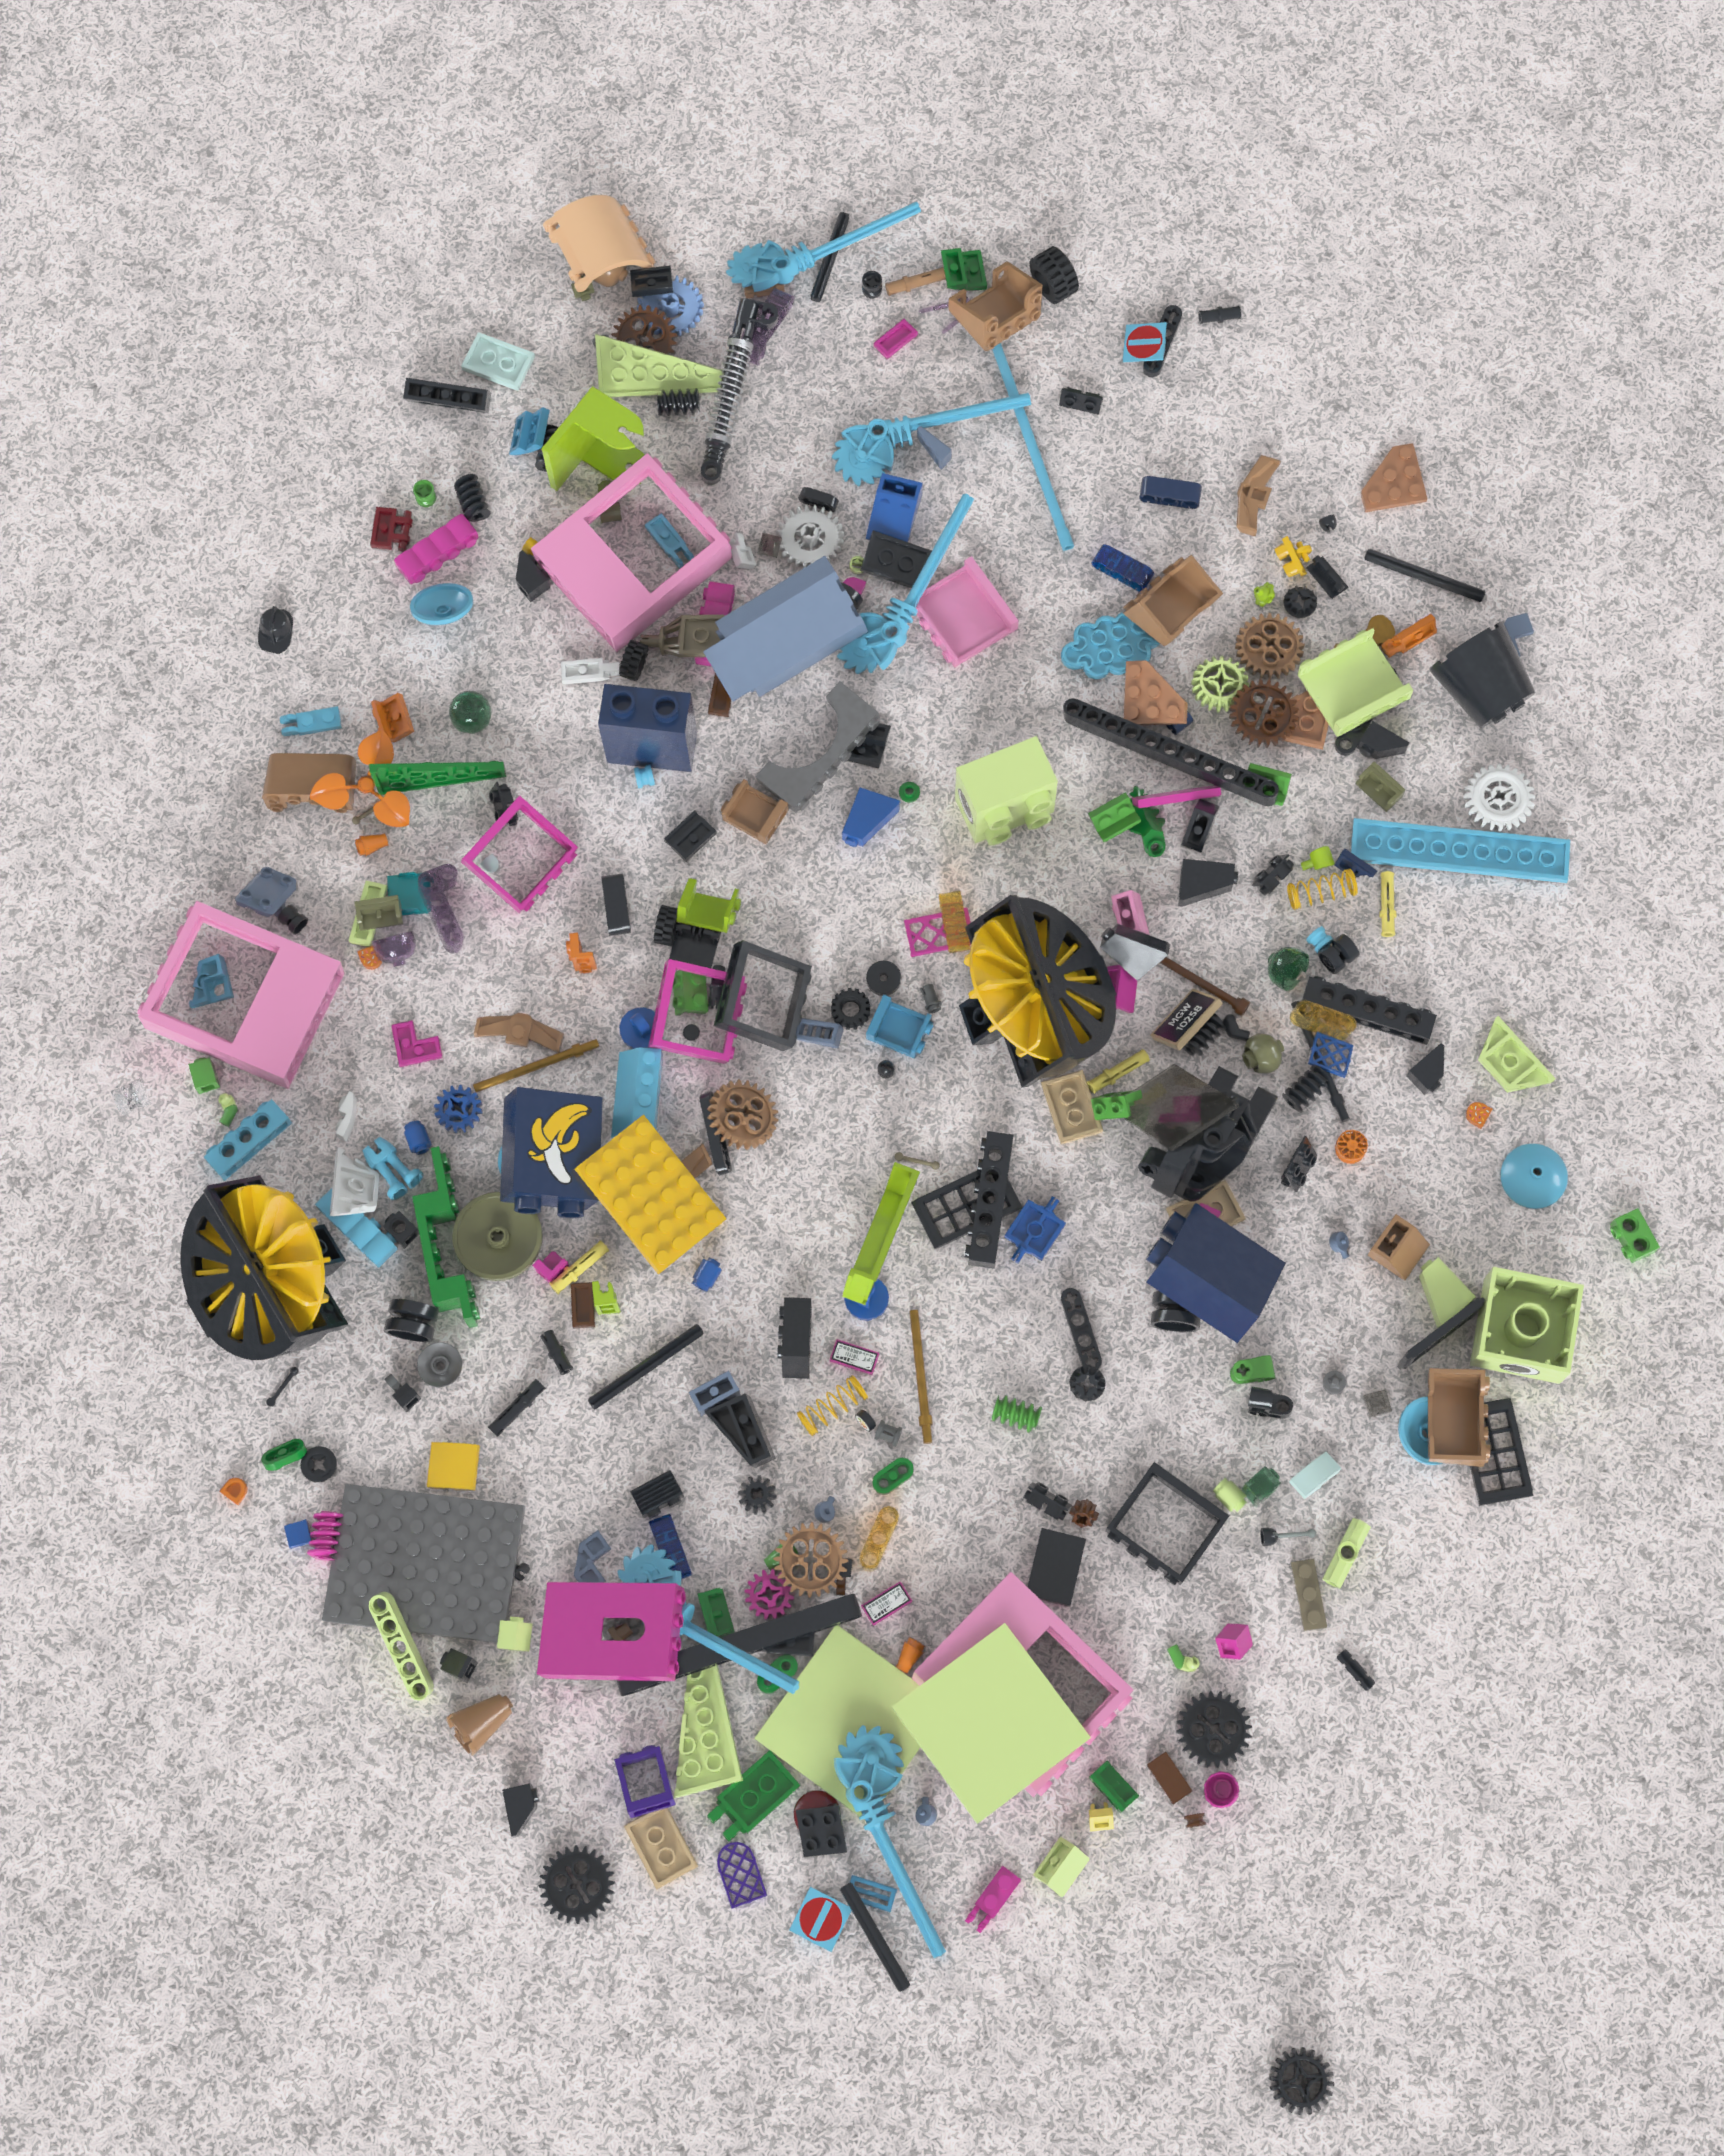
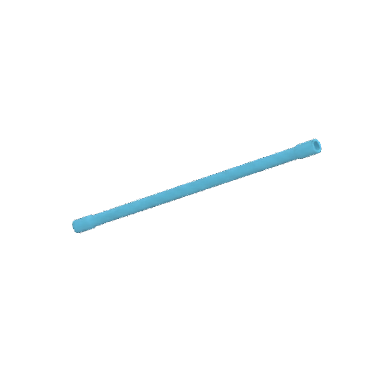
(1062, 531)

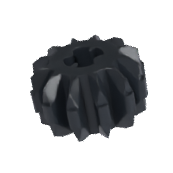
(757, 1503)

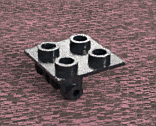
(695, 945)
(1299, 1165)
(821, 1830)

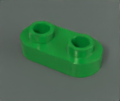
(283, 1454)
(892, 1475)
(778, 1665)

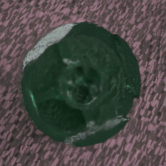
(470, 712)
(1286, 966)

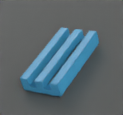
(877, 1885)

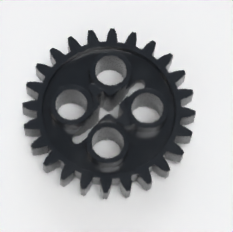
(1226, 1713)
(595, 1873)

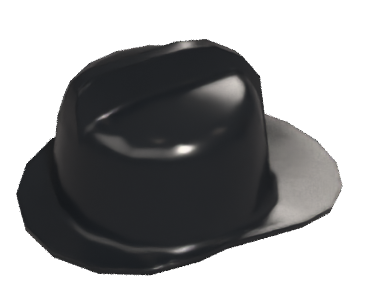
(275, 630)

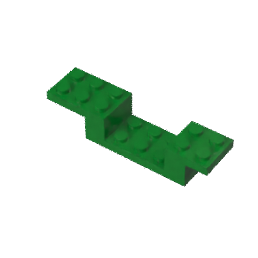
(435, 1209)

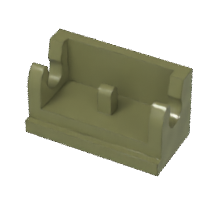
(1380, 786)
(379, 912)

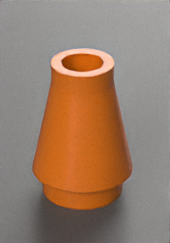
(370, 843)
(910, 1654)

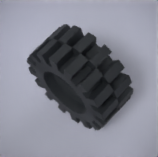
(633, 660)
(665, 926)
(850, 996)

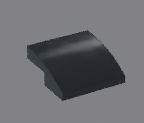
(873, 748)

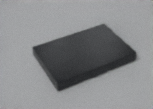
(894, 559)
(1056, 1566)

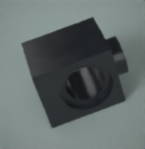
(405, 1237)

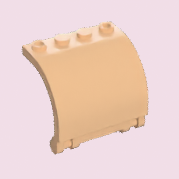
(597, 238)

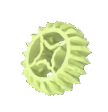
(1211, 683)

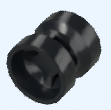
(872, 284)
(290, 917)

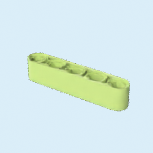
(400, 1657)

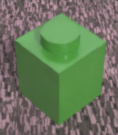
(204, 1075)

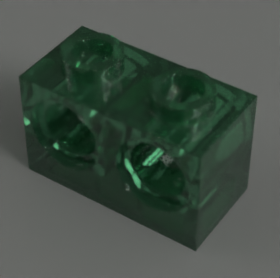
(1261, 1486)

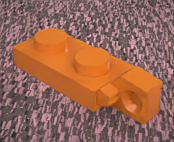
(1411, 636)

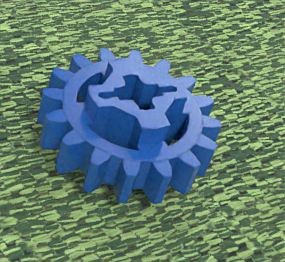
(451, 1114)

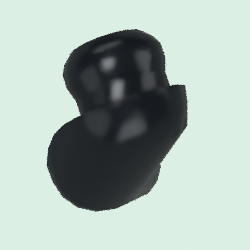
(1233, 1030)

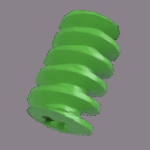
(1016, 1413)

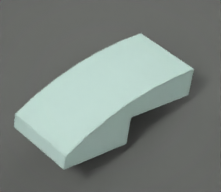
(1315, 1474)

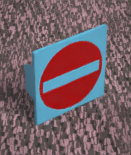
(1144, 342)
(820, 1919)

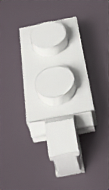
(588, 670)

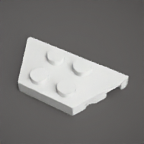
(353, 1186)

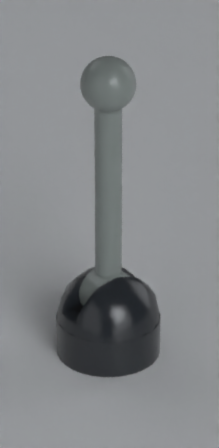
(1270, 1536)

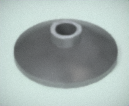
(436, 1354)

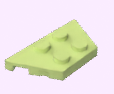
(1511, 1060)

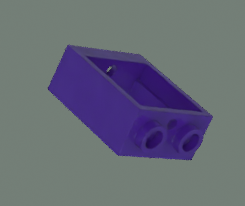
(651, 1803)

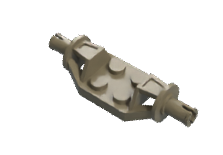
(694, 636)

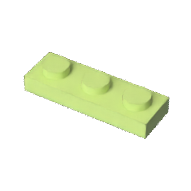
(370, 891)

